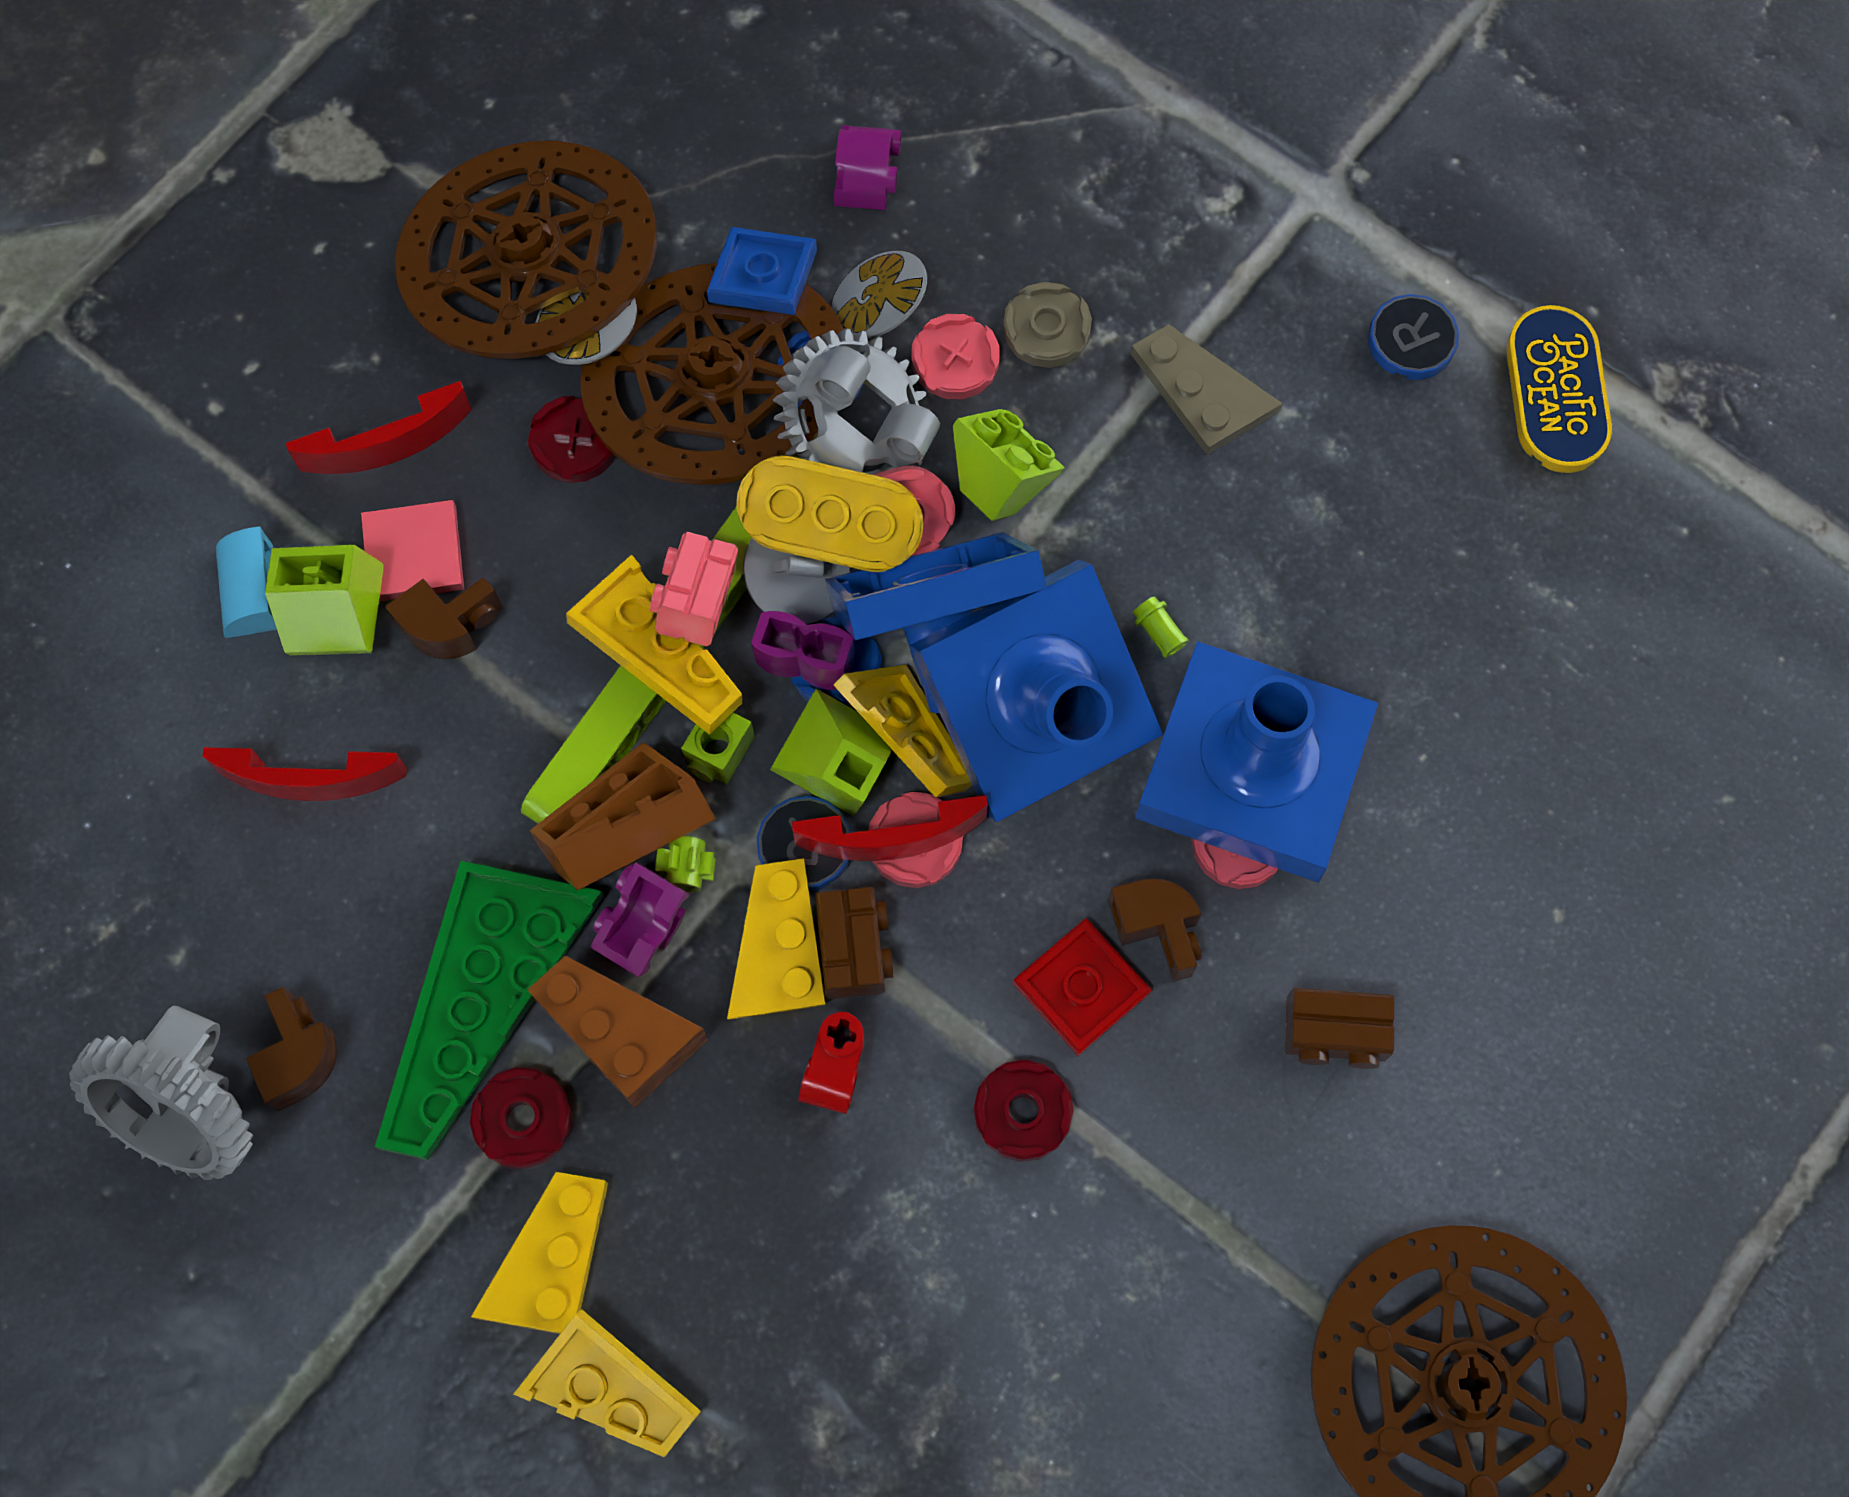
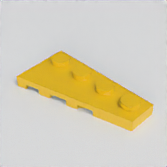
(621, 625)

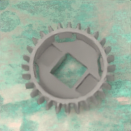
(830, 376)
(185, 1096)

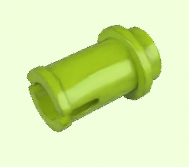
(1160, 626)

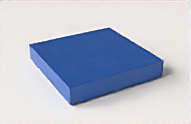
(762, 270)

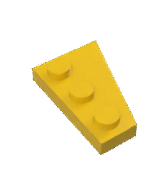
(901, 717)
(778, 945)
(550, 1260)
(608, 1385)

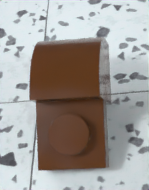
(441, 628)
(1162, 910)
(299, 1061)

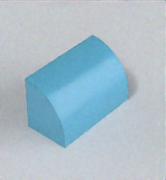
(242, 578)

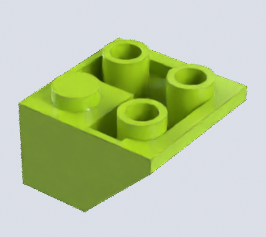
(1001, 462)
(833, 753)

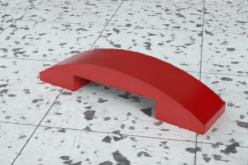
(385, 444)
(363, 774)
(827, 838)

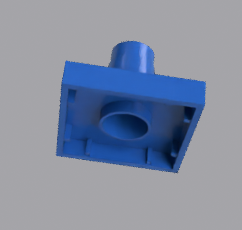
(935, 589)
(1008, 667)
(1257, 762)

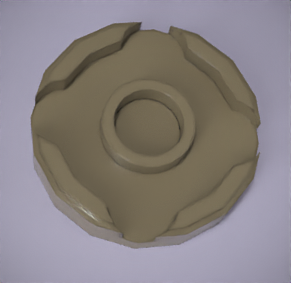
(1047, 325)

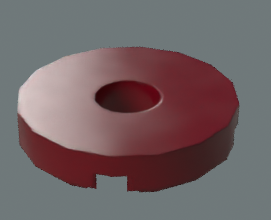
(541, 1139)
(1019, 1140)

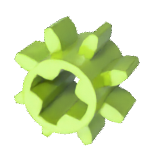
(686, 863)

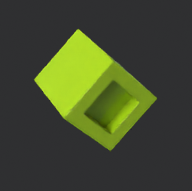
(736, 732)

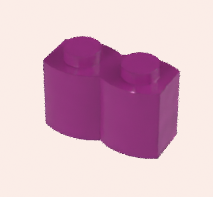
(793, 649)

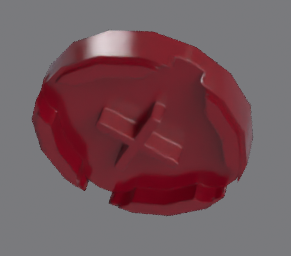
(566, 443)

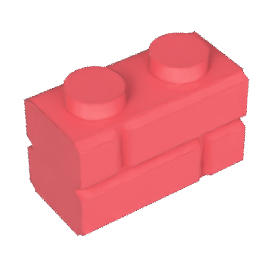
(695, 588)

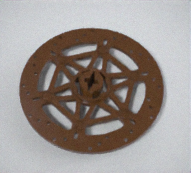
(526, 249)
(708, 373)
(1536, 1273)

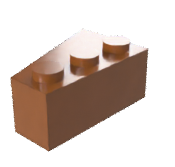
(621, 817)
(617, 1029)

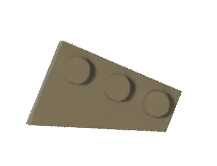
(1201, 389)

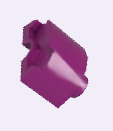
(865, 167)
(641, 921)

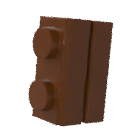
(851, 942)
(1339, 1026)

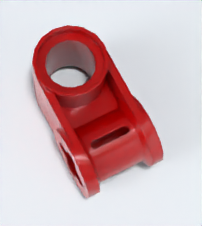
(833, 1071)

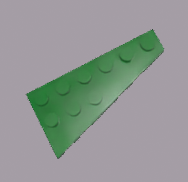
(490, 949)

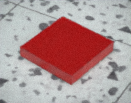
(1082, 987)

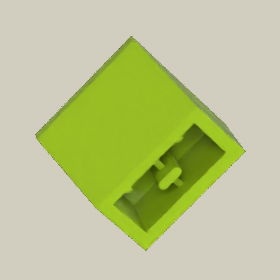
(324, 598)

